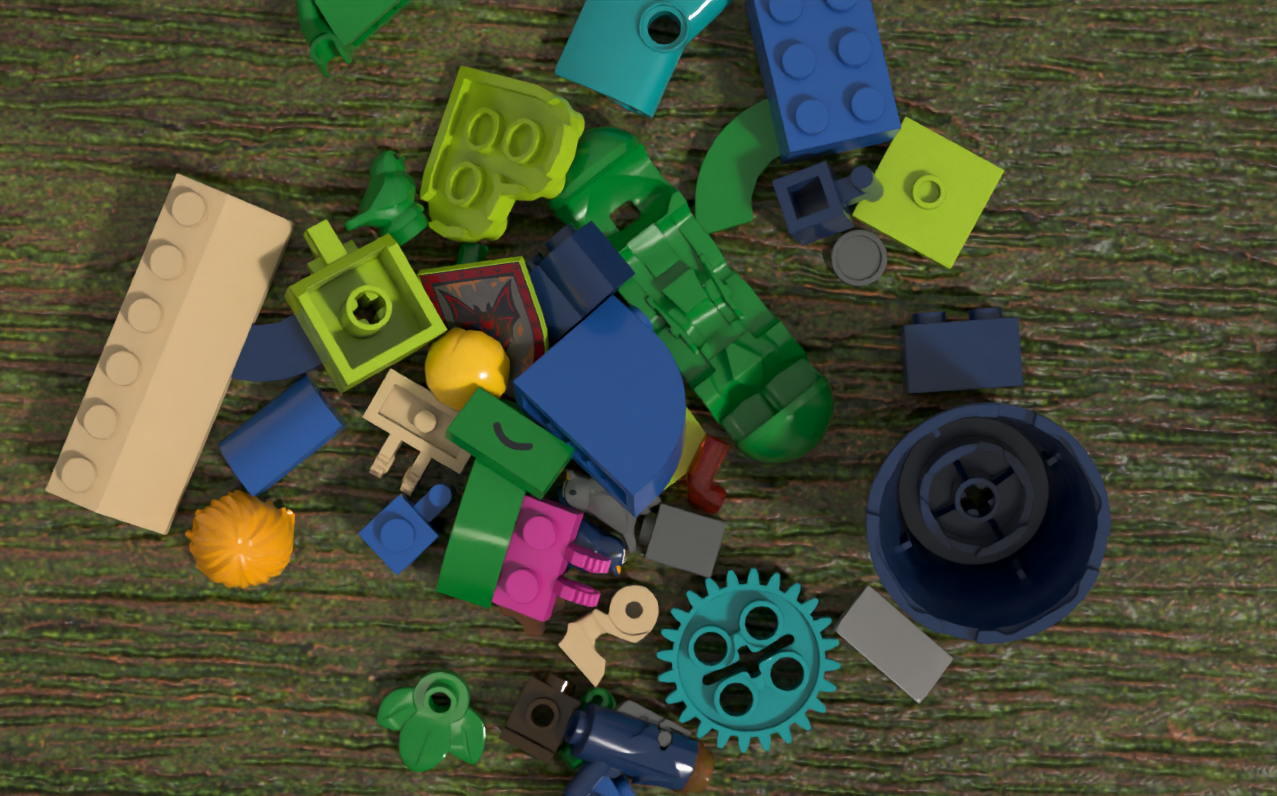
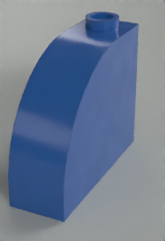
(614, 400)

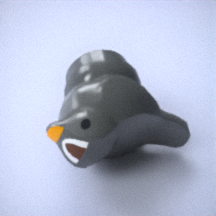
(587, 495)

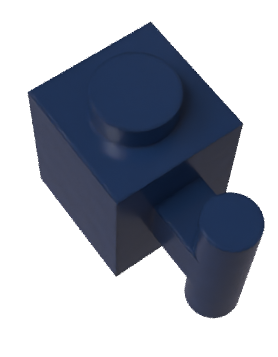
(818, 202)

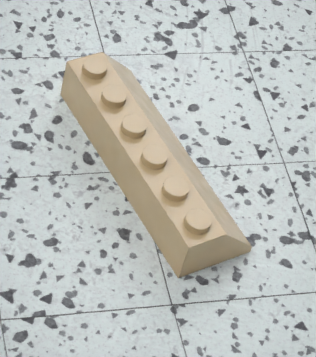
(170, 356)

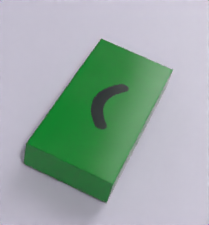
(509, 443)

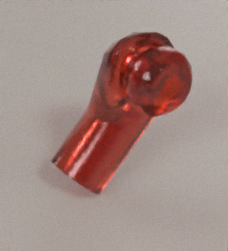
(701, 473)

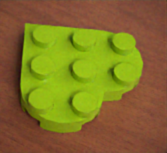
(496, 147)

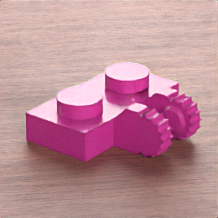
(539, 557)

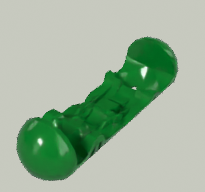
(706, 315)

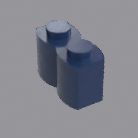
(575, 277)

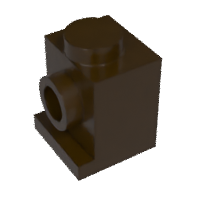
(537, 738)

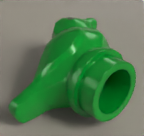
(390, 200)

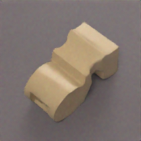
(630, 617)

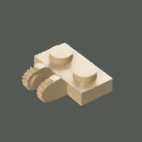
(419, 420)

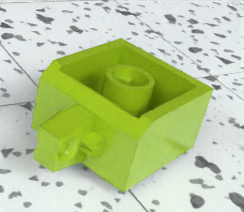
(372, 277)

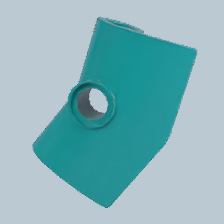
(618, 57)

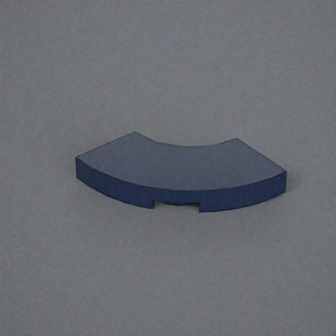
(276, 353)

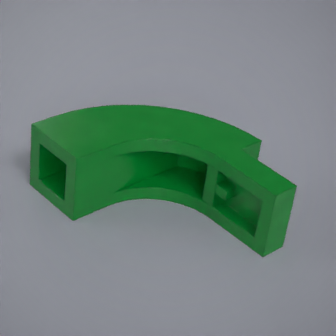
(481, 534)

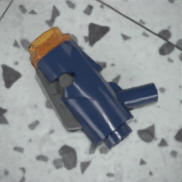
(637, 745)

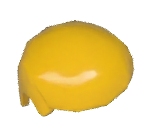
(464, 362)

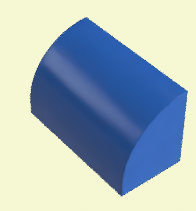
(281, 436)

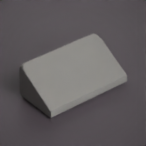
(892, 643)

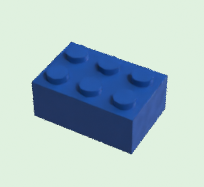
(823, 75)

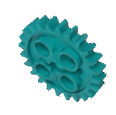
(771, 705)

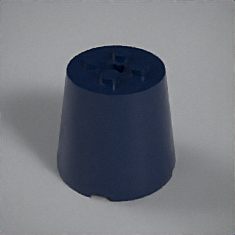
(998, 564)

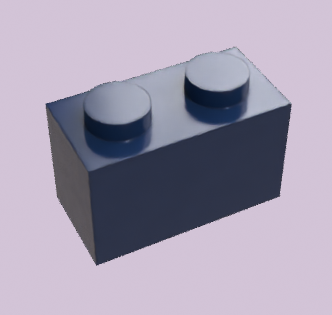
(960, 353)

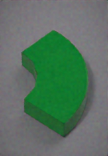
(733, 168)

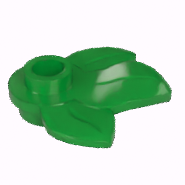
(430, 728)

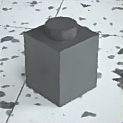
(682, 538)

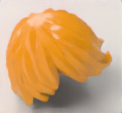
(241, 540)

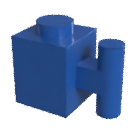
(407, 528)

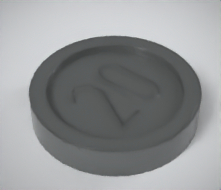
(858, 258)

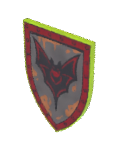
(494, 300)

